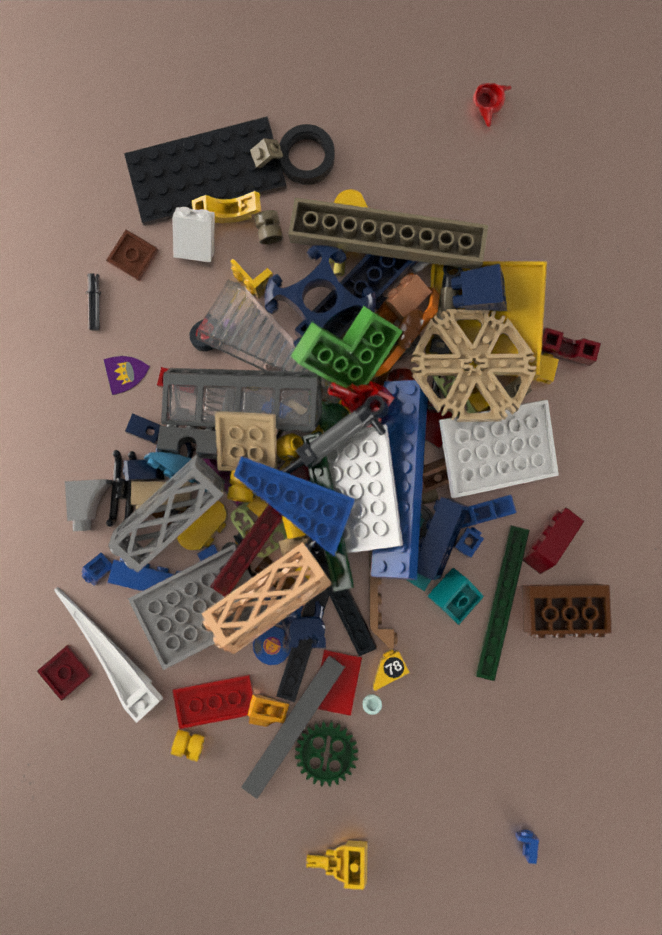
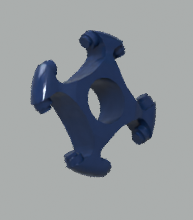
(320, 277)

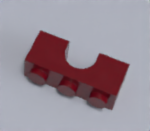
(580, 351)

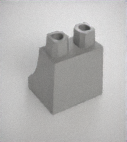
(83, 500)

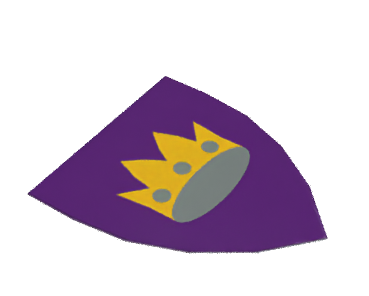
(124, 372)

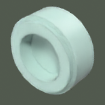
(372, 704)

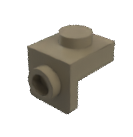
(266, 151)

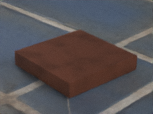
(132, 255)

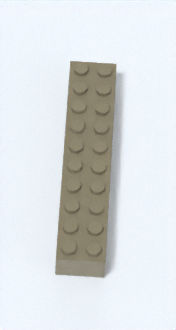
(388, 233)

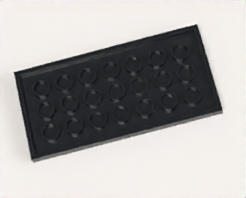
(201, 165)

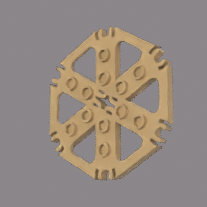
(467, 377)

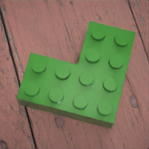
(352, 358)

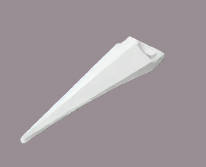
(129, 682)

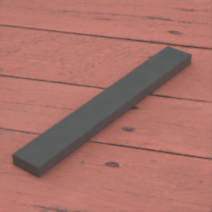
(293, 727)

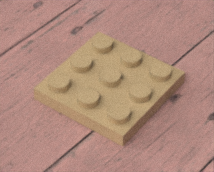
(245, 436)

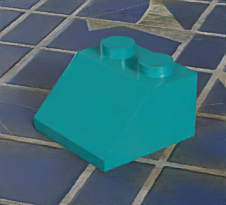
(456, 596)

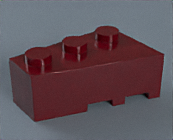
(553, 540)

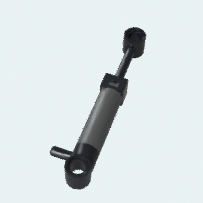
(313, 452)

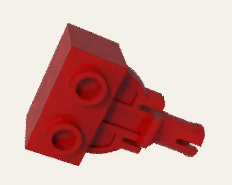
(358, 395)

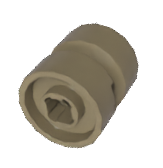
(268, 226)

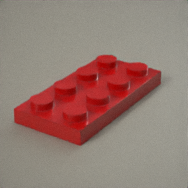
(213, 701)

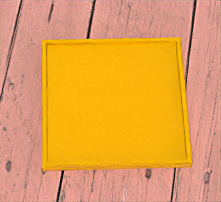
(525, 306)

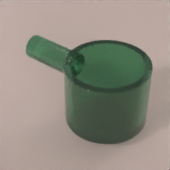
(332, 415)

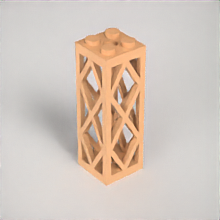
(258, 587)

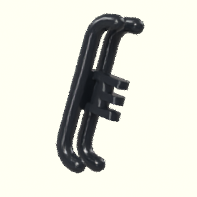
(120, 489)

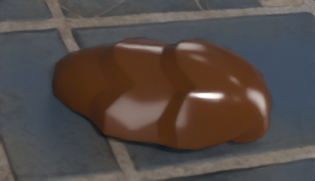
(410, 326)

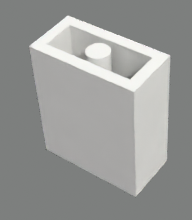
(193, 234)

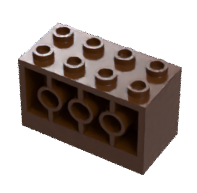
(569, 597)

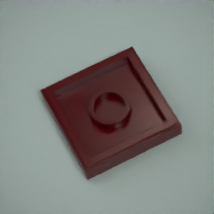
(64, 672)

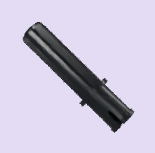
(93, 301)

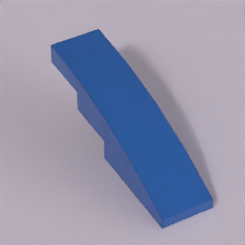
(489, 511)

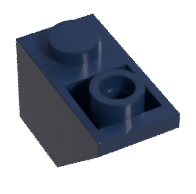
(140, 471)

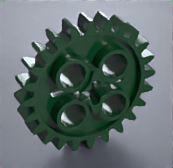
(309, 750)

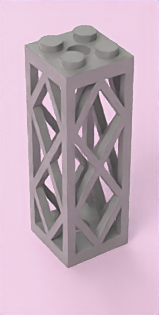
(133, 553)

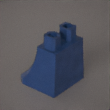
(481, 289)

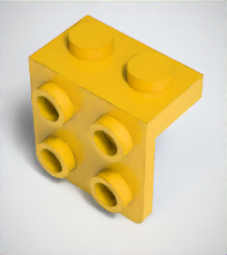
(256, 286)

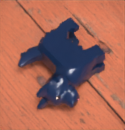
(303, 628)

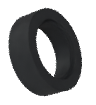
(311, 132)

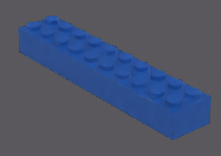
(407, 446)

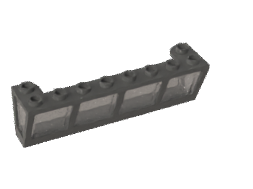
(197, 394)

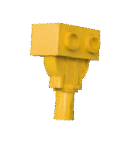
(345, 863)

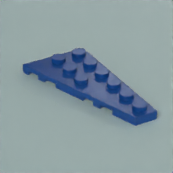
(308, 506)

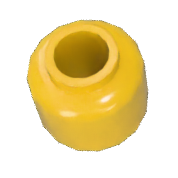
(287, 446)

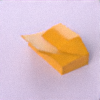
(267, 710)

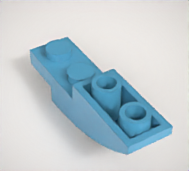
(168, 462)

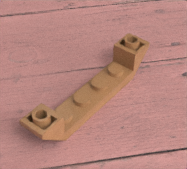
(386, 635)

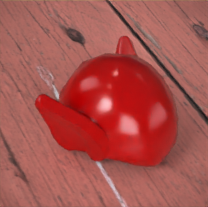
(490, 99)

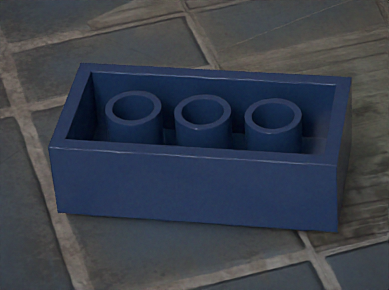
(440, 537)

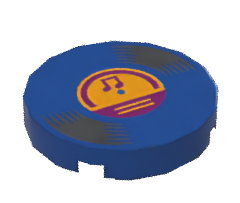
(270, 646)

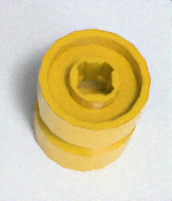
(239, 491)
(187, 745)

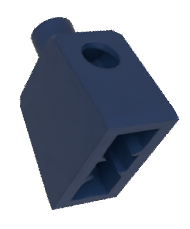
(138, 426)

